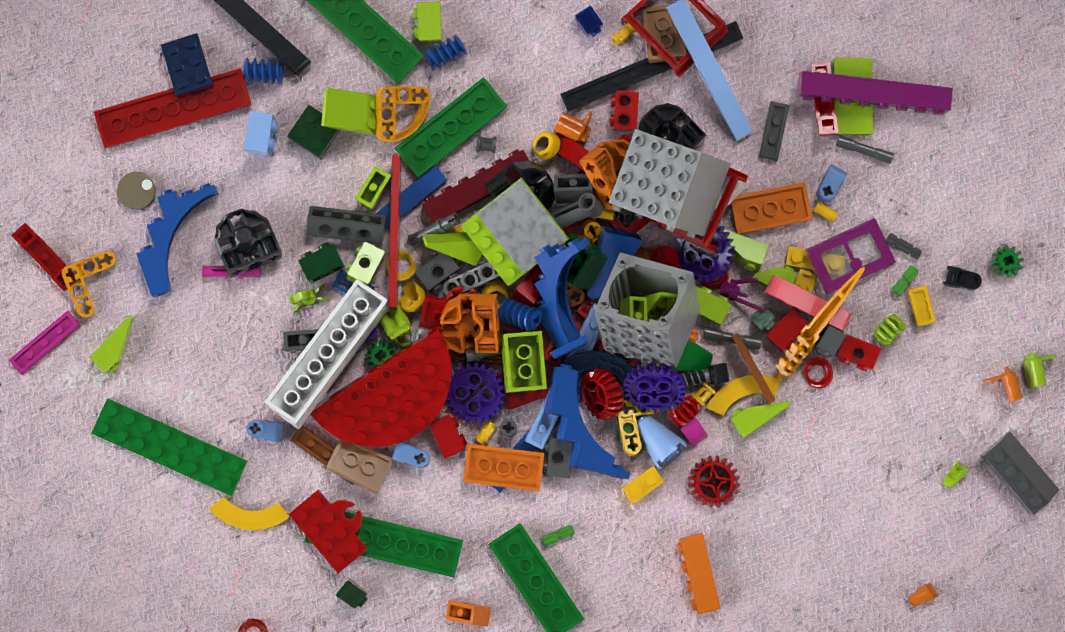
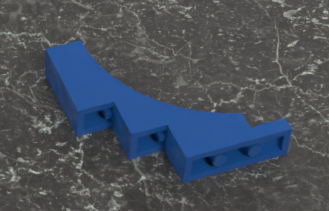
(586, 451)

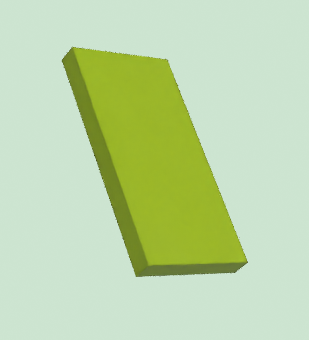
(853, 118)

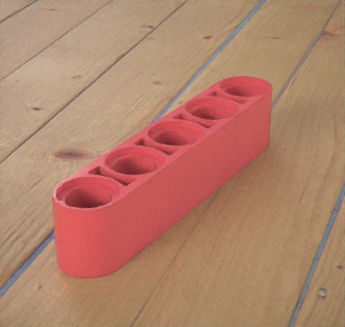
(804, 301)

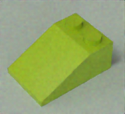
(349, 111)

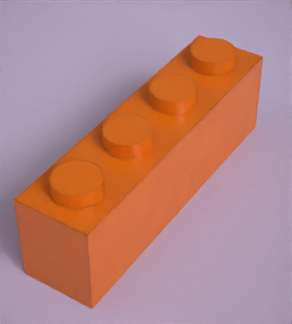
(699, 572)

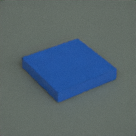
(576, 344)

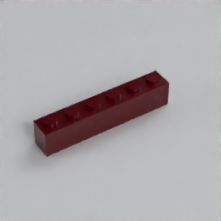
(469, 189)

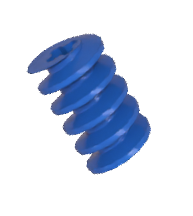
(444, 52)
(263, 71)
(519, 315)

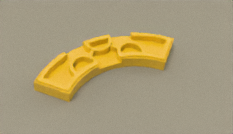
(739, 388)
(249, 519)

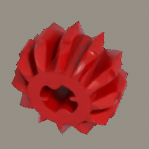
(685, 411)

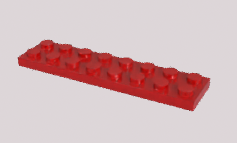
(165, 111)

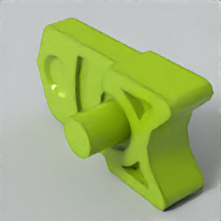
(955, 475)

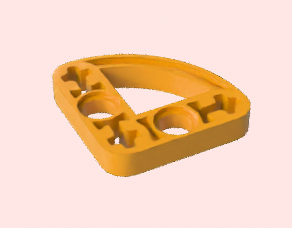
(394, 99)

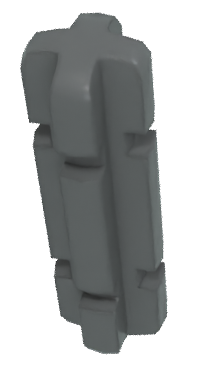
(903, 246)

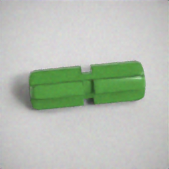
(902, 284)
(560, 534)

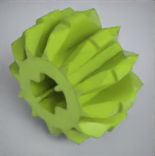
(889, 330)

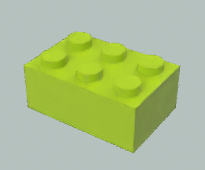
(523, 361)

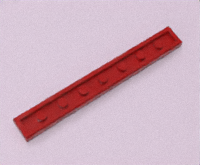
(395, 231)

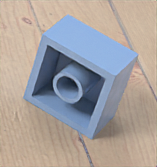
(261, 133)

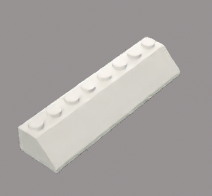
(327, 354)

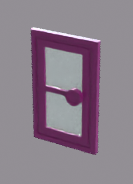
(847, 252)

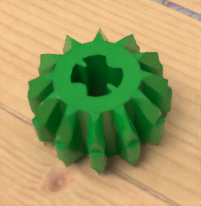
(1004, 253)
(376, 351)

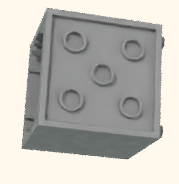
(669, 183)
(653, 340)

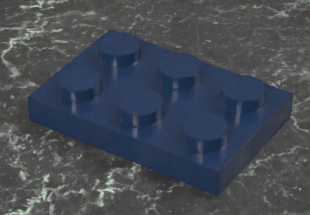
(187, 65)

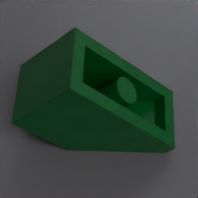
(352, 594)

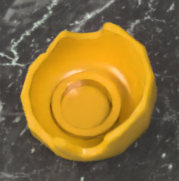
(413, 297)

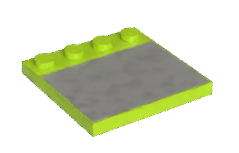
(513, 231)

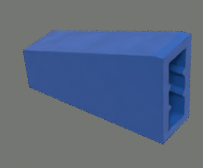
(611, 243)

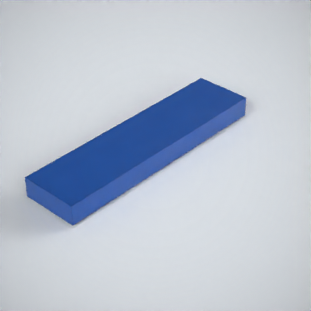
(416, 192)

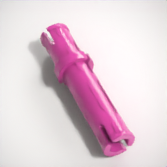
(220, 271)

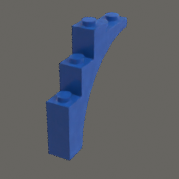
(162, 231)
(552, 286)

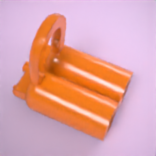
(573, 127)
(1010, 382)

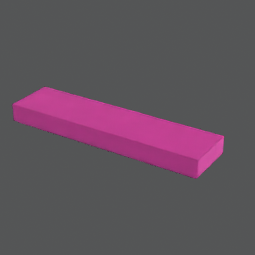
(44, 342)

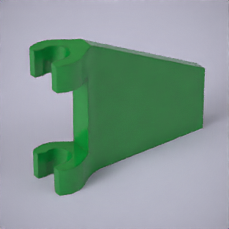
(694, 358)

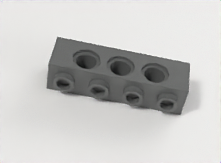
(346, 225)

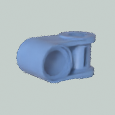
(832, 180)
(269, 430)
(407, 454)

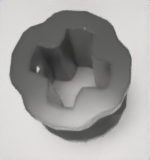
(486, 144)
(512, 432)

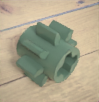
(763, 320)

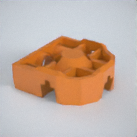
(603, 162)
(482, 307)

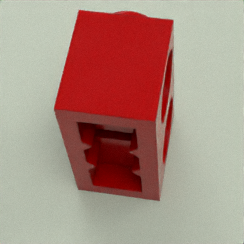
(629, 111)

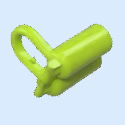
(396, 324)
(1034, 369)

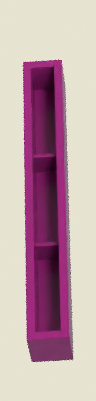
(874, 92)

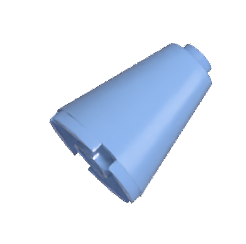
(659, 441)

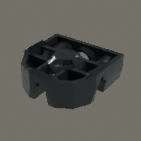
(666, 114)
(531, 173)
(241, 244)

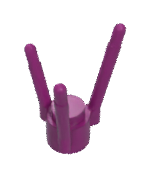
(732, 291)

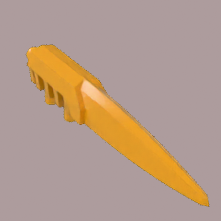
(810, 333)

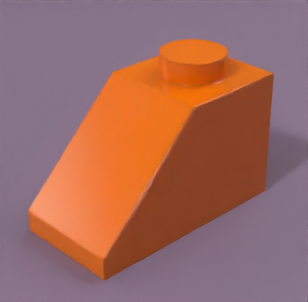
(468, 613)

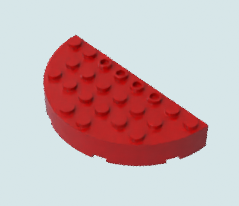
(393, 397)

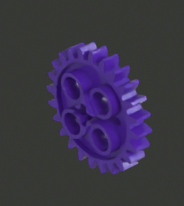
(700, 264)
(654, 387)
(486, 405)

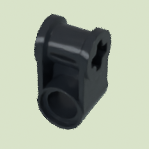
(960, 278)

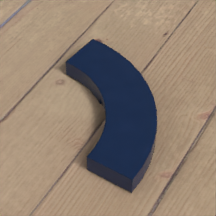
(595, 359)

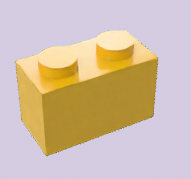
(642, 484)

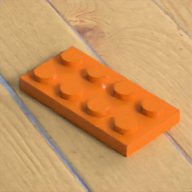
(771, 208)
(503, 467)

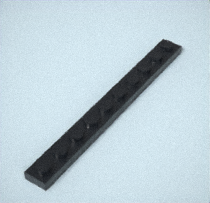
(632, 75)

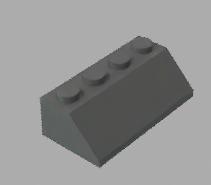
(1020, 473)

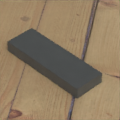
(774, 131)

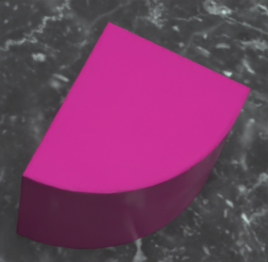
(693, 432)

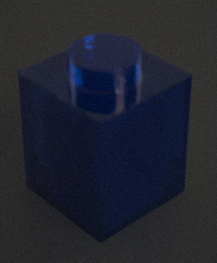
(589, 22)

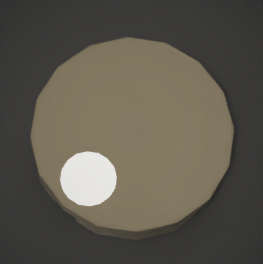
(136, 190)

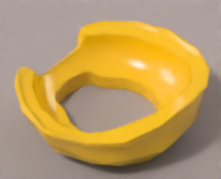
(552, 148)
(411, 270)
(495, 286)

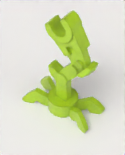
(307, 297)

